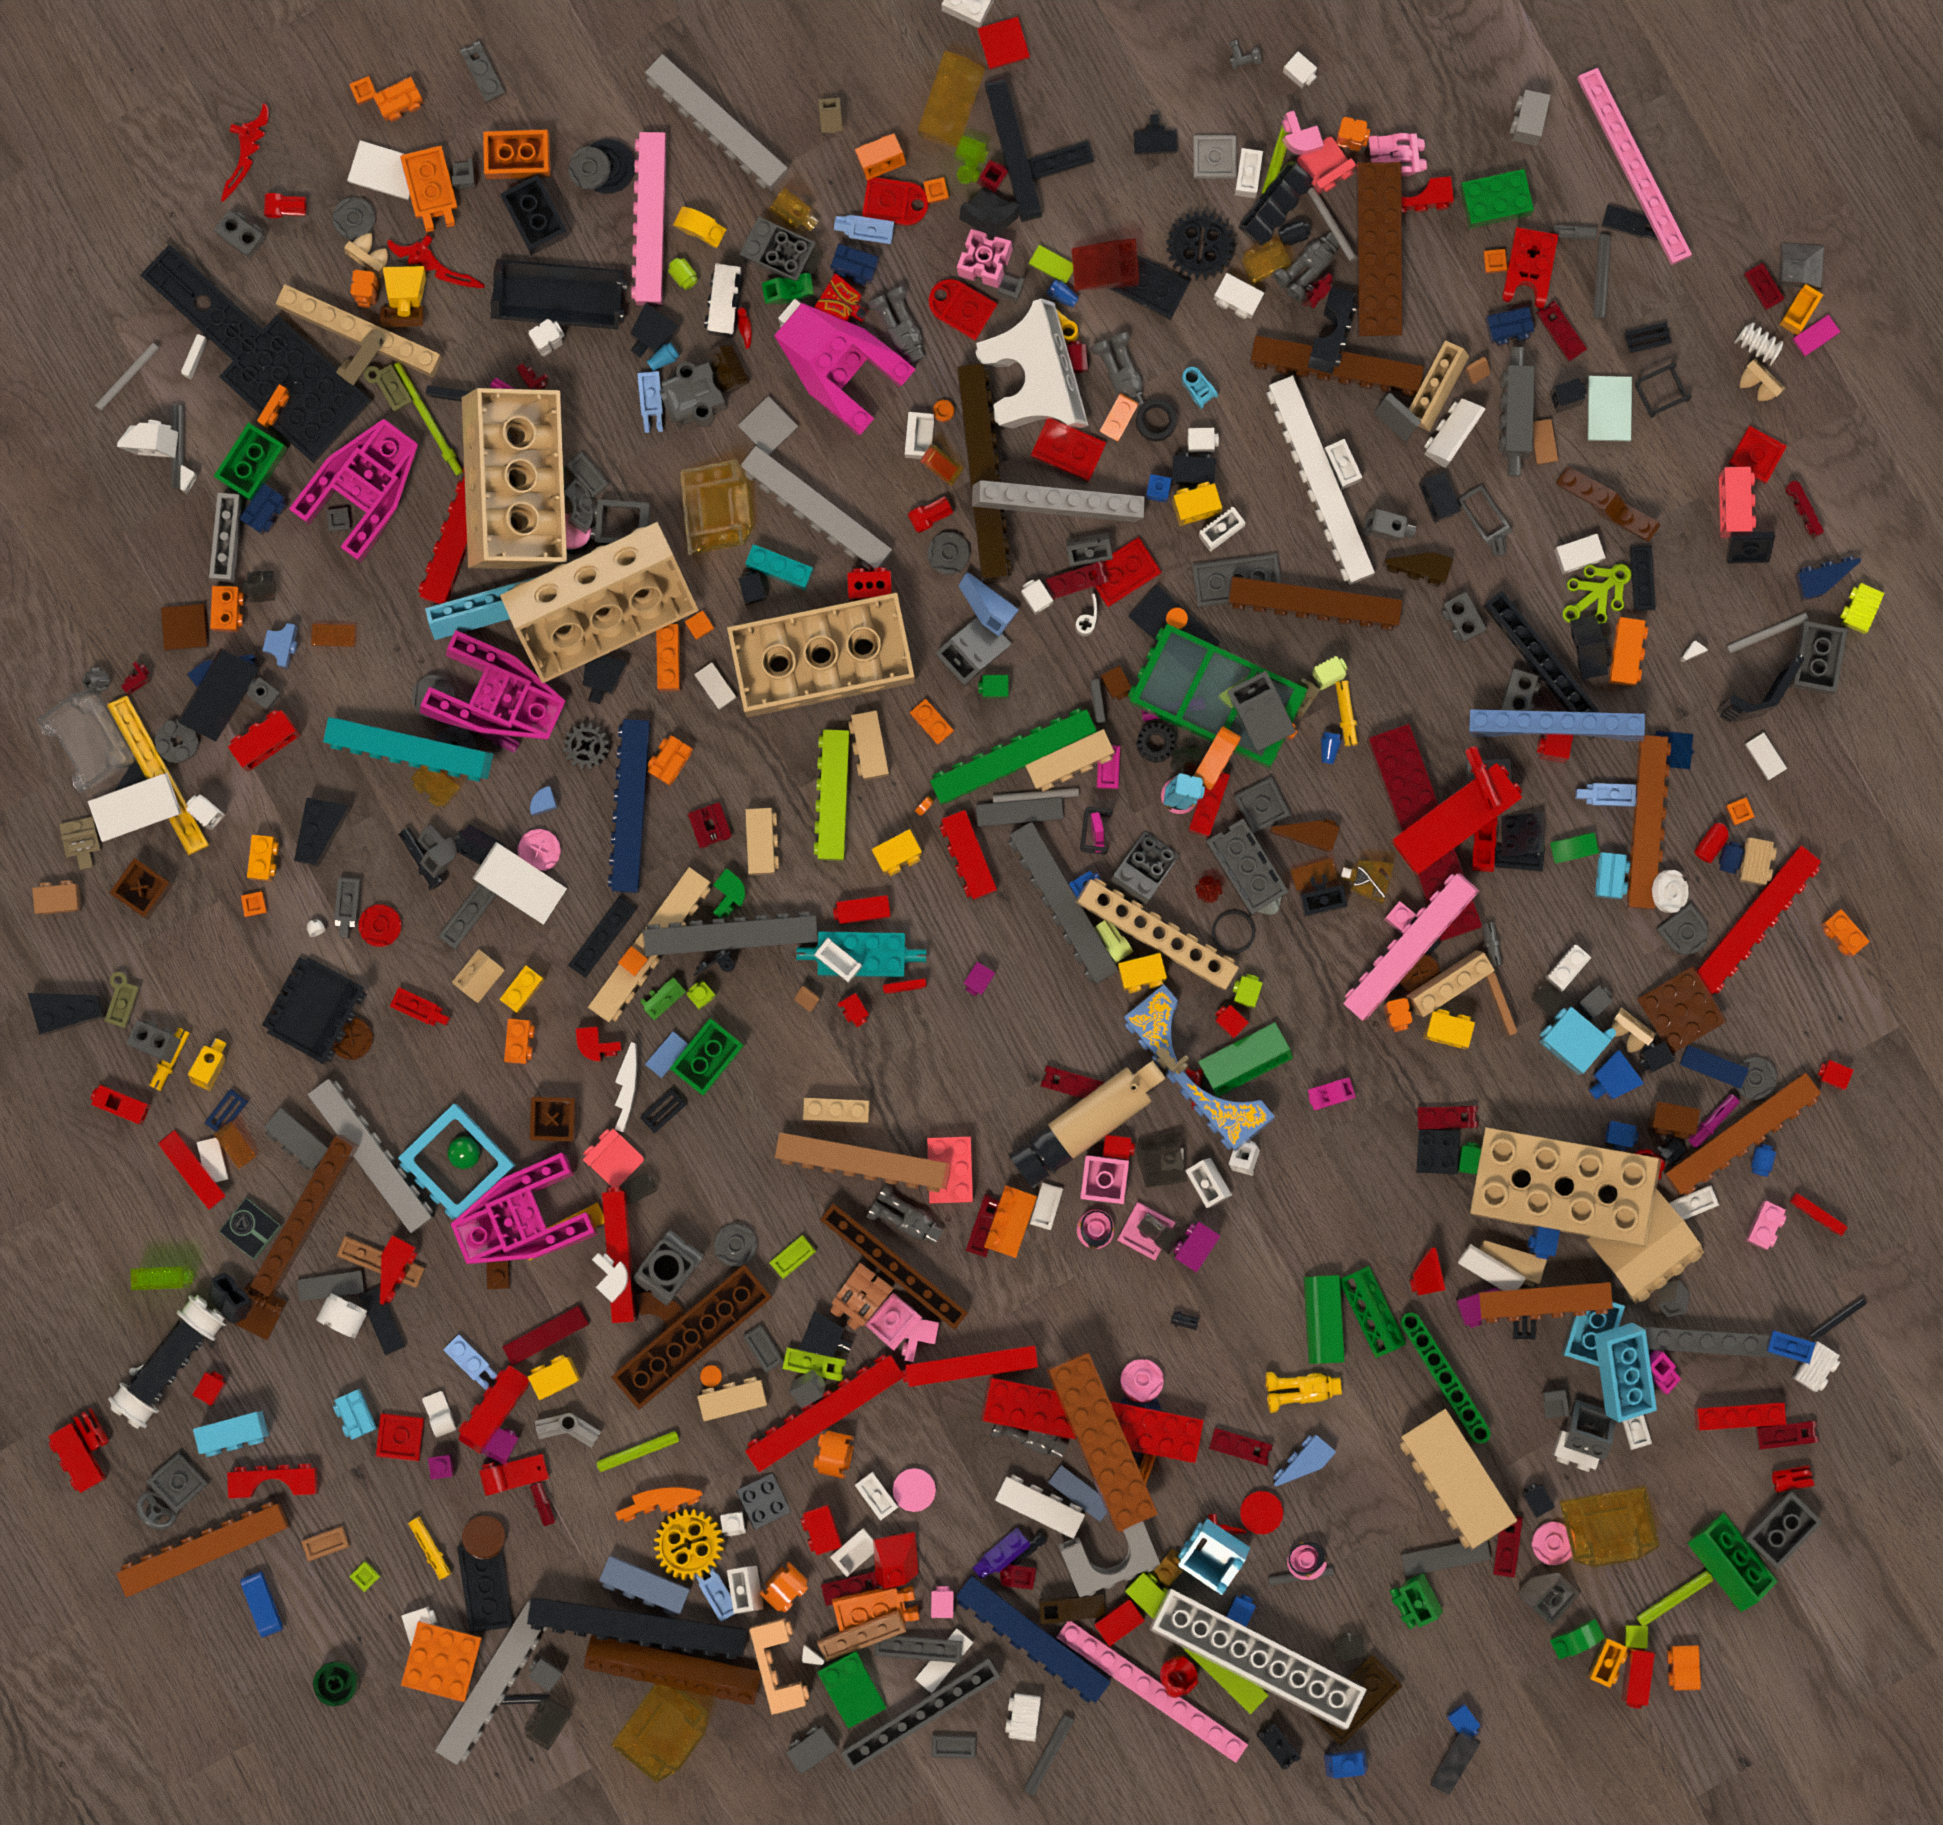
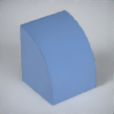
(543, 802)

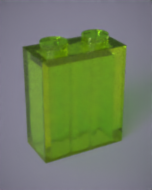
(161, 1278)

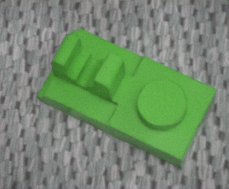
(666, 996)

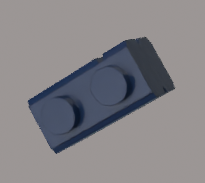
(854, 264)
(1509, 325)
(263, 509)

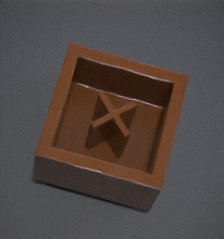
(141, 888)
(553, 1119)
(1673, 1119)

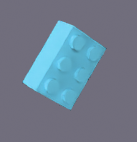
(1580, 1338)
(231, 1434)

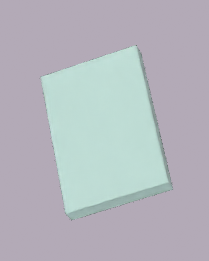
(1609, 408)

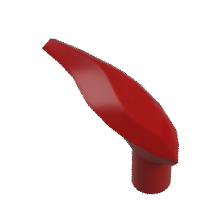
(744, 327)
(1197, 1078)
(1231, 1530)

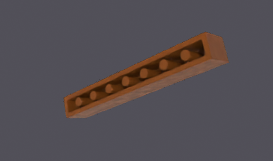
(1647, 820)
(1743, 1133)
(203, 1549)

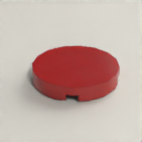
(380, 925)
(1261, 1512)

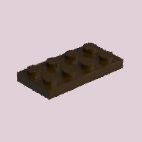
(1379, 1687)

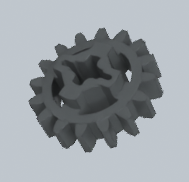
(594, 740)

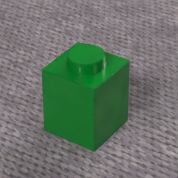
(994, 686)
(1469, 1158)

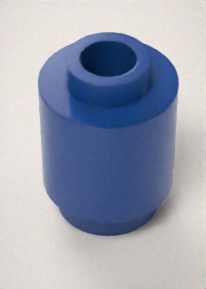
(1763, 1160)

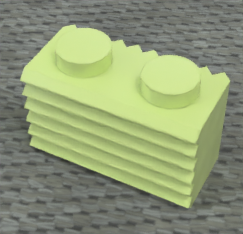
(1329, 672)

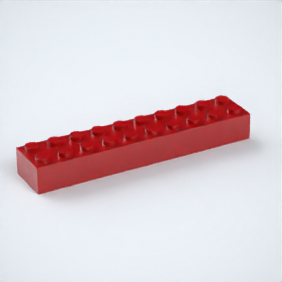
(1041, 1412)

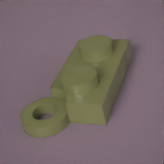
(390, 386)
(122, 1001)

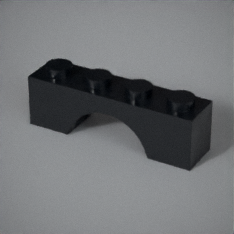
(1326, 350)

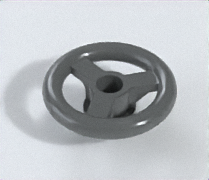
(154, 1512)

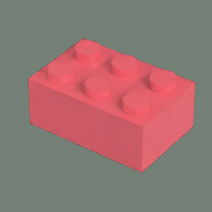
(1736, 500)
(958, 1153)

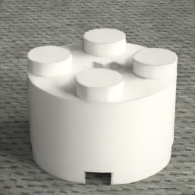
(342, 1315)

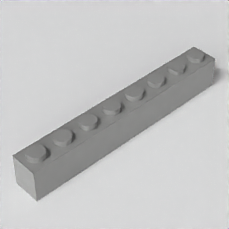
(716, 122)
(1057, 501)
(816, 509)
(371, 1156)
(489, 1690)

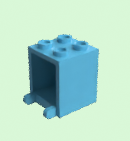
(1575, 1040)
(1217, 1560)

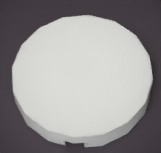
(1670, 891)

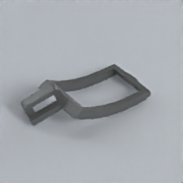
(1497, 536)

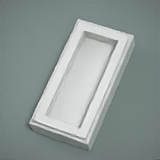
(194, 356)
(715, 686)
(1765, 756)
(213, 1159)
(1046, 1206)

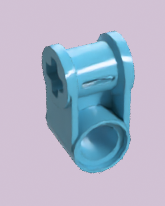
(1199, 387)

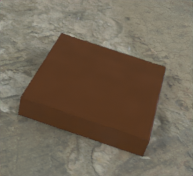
(184, 627)

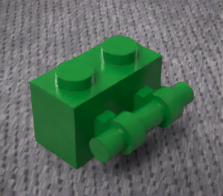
(1420, 1601)

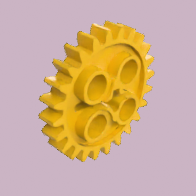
(695, 1563)

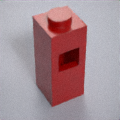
(862, 910)
(120, 1104)

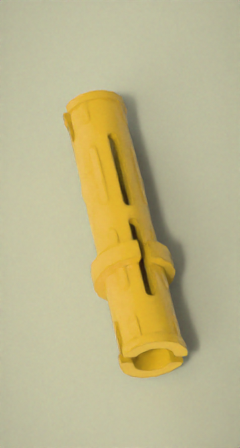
(1347, 720)
(164, 1067)
(433, 1555)

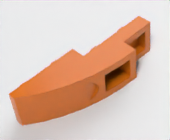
(668, 1499)

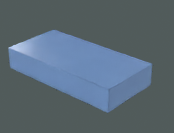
(666, 1054)

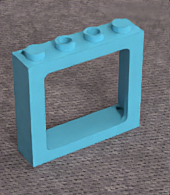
(454, 1210)

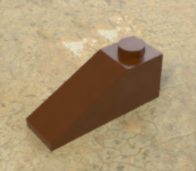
(1313, 833)

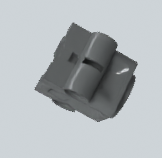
(690, 396)
(688, 1261)

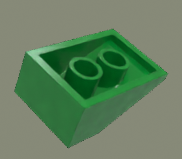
(851, 1689)

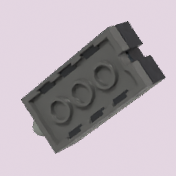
(1248, 869)

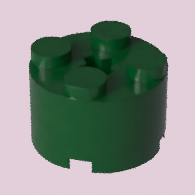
(325, 1689)

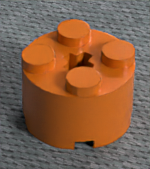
(834, 1454)
(784, 1587)

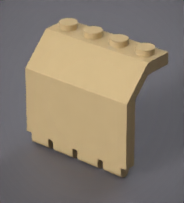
(1666, 1255)

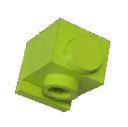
(700, 994)

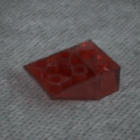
(1105, 265)

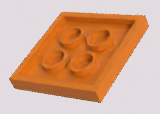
(441, 1661)

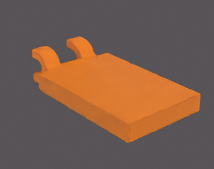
(429, 186)
(872, 1604)

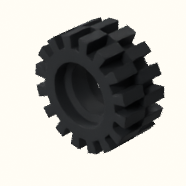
(1146, 733)

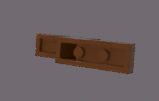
(1608, 504)

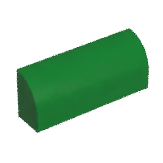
(1245, 1060)
(1323, 1319)

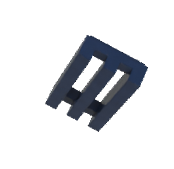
(231, 1092)

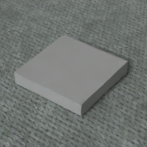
(1214, 156)
(768, 426)

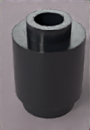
(1294, 233)

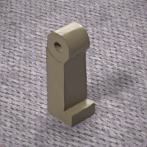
(354, 369)

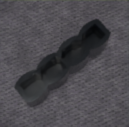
(1277, 200)

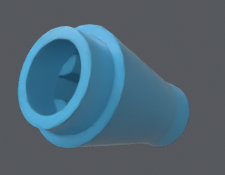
(665, 355)

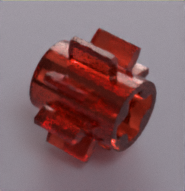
(1208, 889)

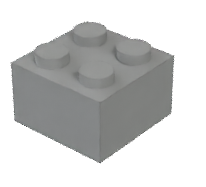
(1531, 116)

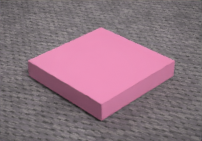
(1135, 1238)
(893, 1321)

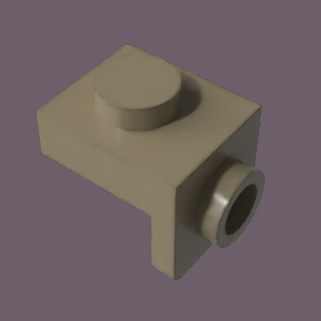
(1312, 692)
(1166, 1060)

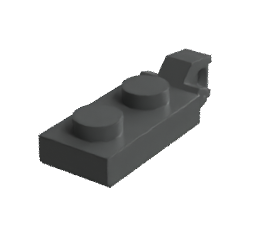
(346, 905)

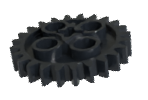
(1219, 247)

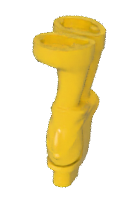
(1312, 1389)

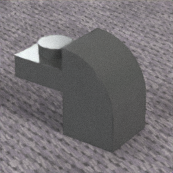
(439, 851)

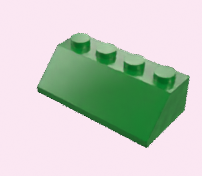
(1732, 1562)

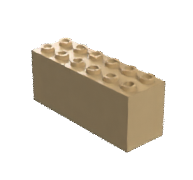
(1457, 1480)

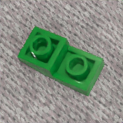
(1574, 847)

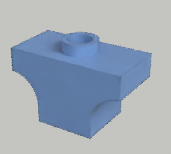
(281, 644)

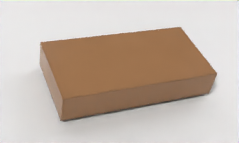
(1544, 442)
(325, 1543)

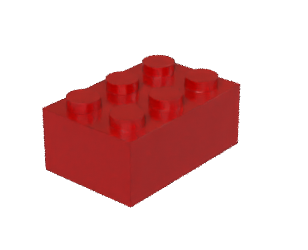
(263, 740)

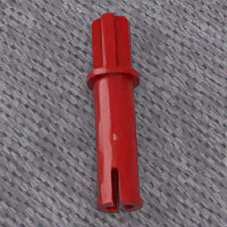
(1482, 778)

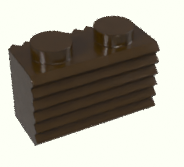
(727, 368)

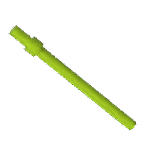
(448, 454)

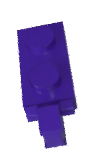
(1002, 1554)

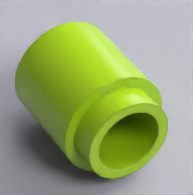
(682, 273)

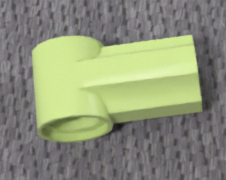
(1115, 943)

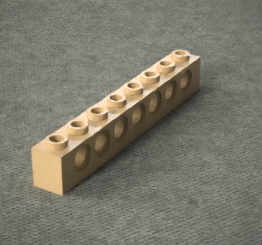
(1219, 978)

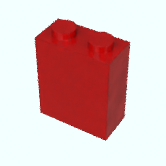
(1637, 1677)

